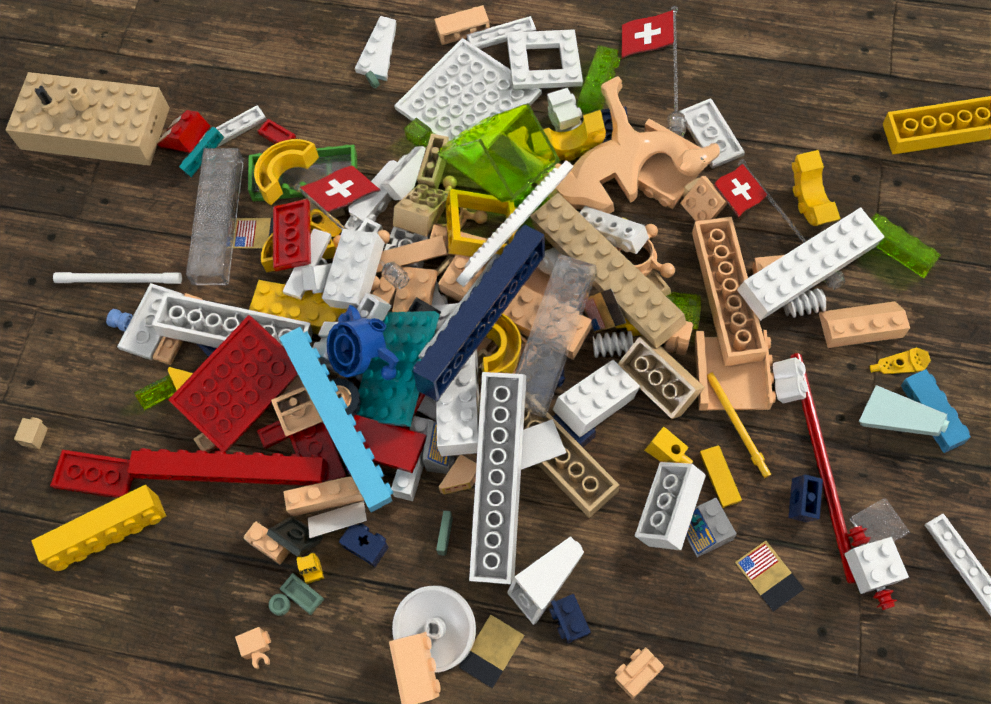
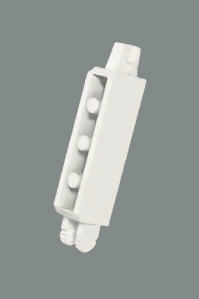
(372, 204)

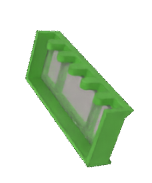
(329, 161)

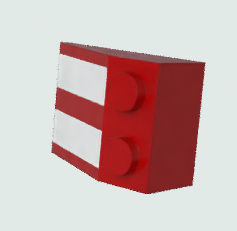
(184, 132)

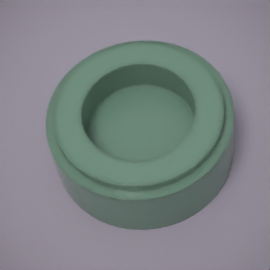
(372, 79)
(279, 604)

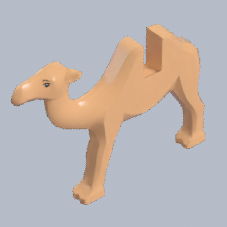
(623, 159)

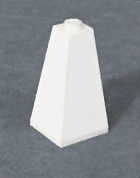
(540, 582)

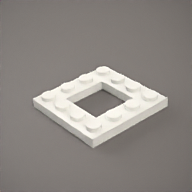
(565, 40)

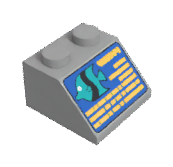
(431, 456)
(709, 528)

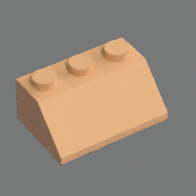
(414, 668)

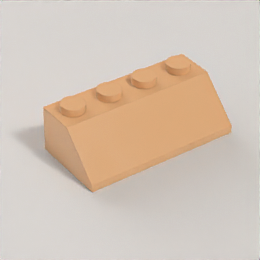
(864, 324)

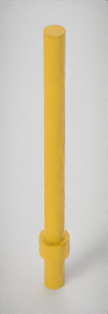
(757, 458)

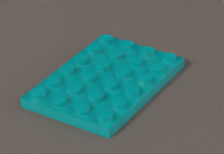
(395, 399)

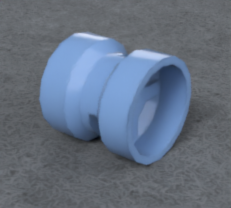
(118, 319)

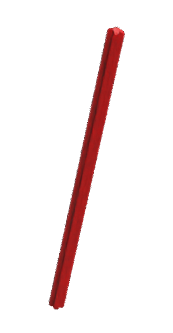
(826, 474)

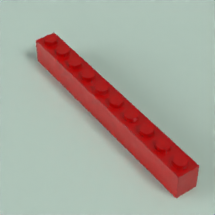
(227, 467)

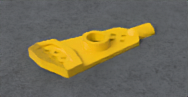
(909, 362)

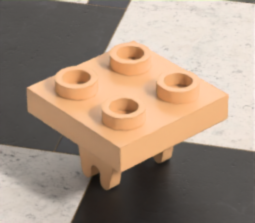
(703, 200)

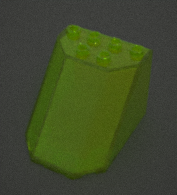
(503, 153)

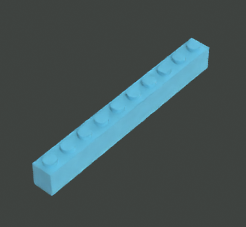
(336, 420)

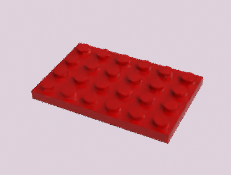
(235, 384)

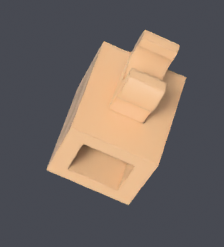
(253, 645)

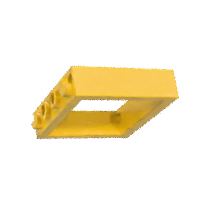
(471, 200)

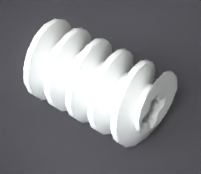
(806, 301)
(612, 344)

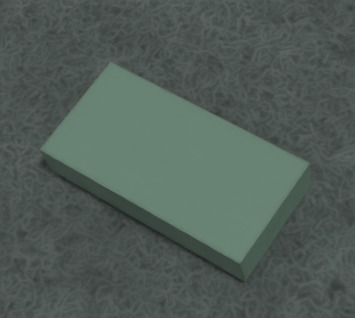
(444, 533)
(301, 594)

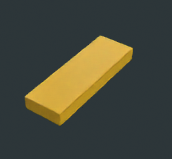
(720, 476)

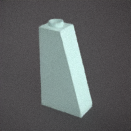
(899, 413)

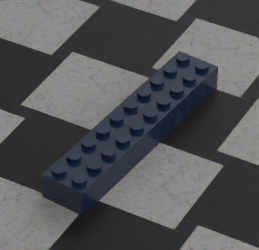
(479, 313)

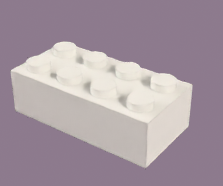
(353, 268)
(596, 398)
(670, 505)

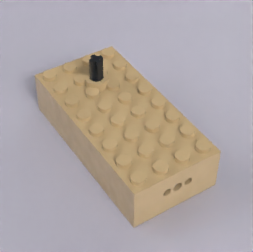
(116, 126)

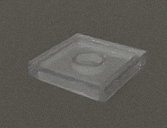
(880, 522)

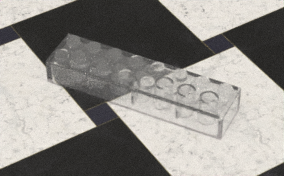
(215, 217)
(554, 330)

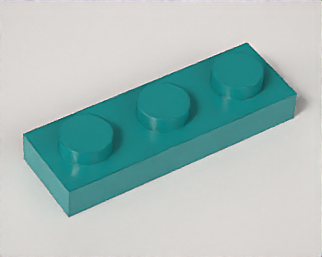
(194, 159)

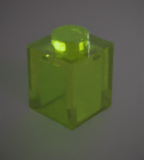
(418, 133)

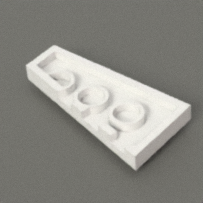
(378, 49)

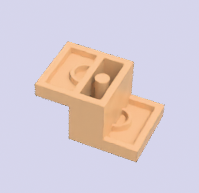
(295, 408)

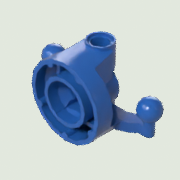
(357, 341)

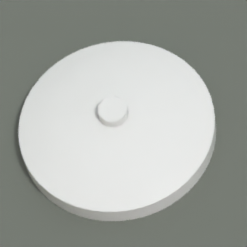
(443, 617)

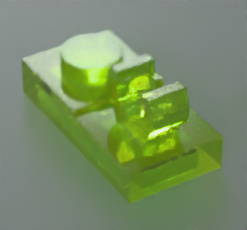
(155, 392)

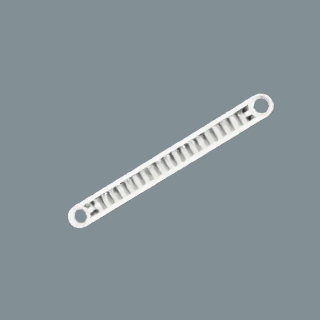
(512, 223)

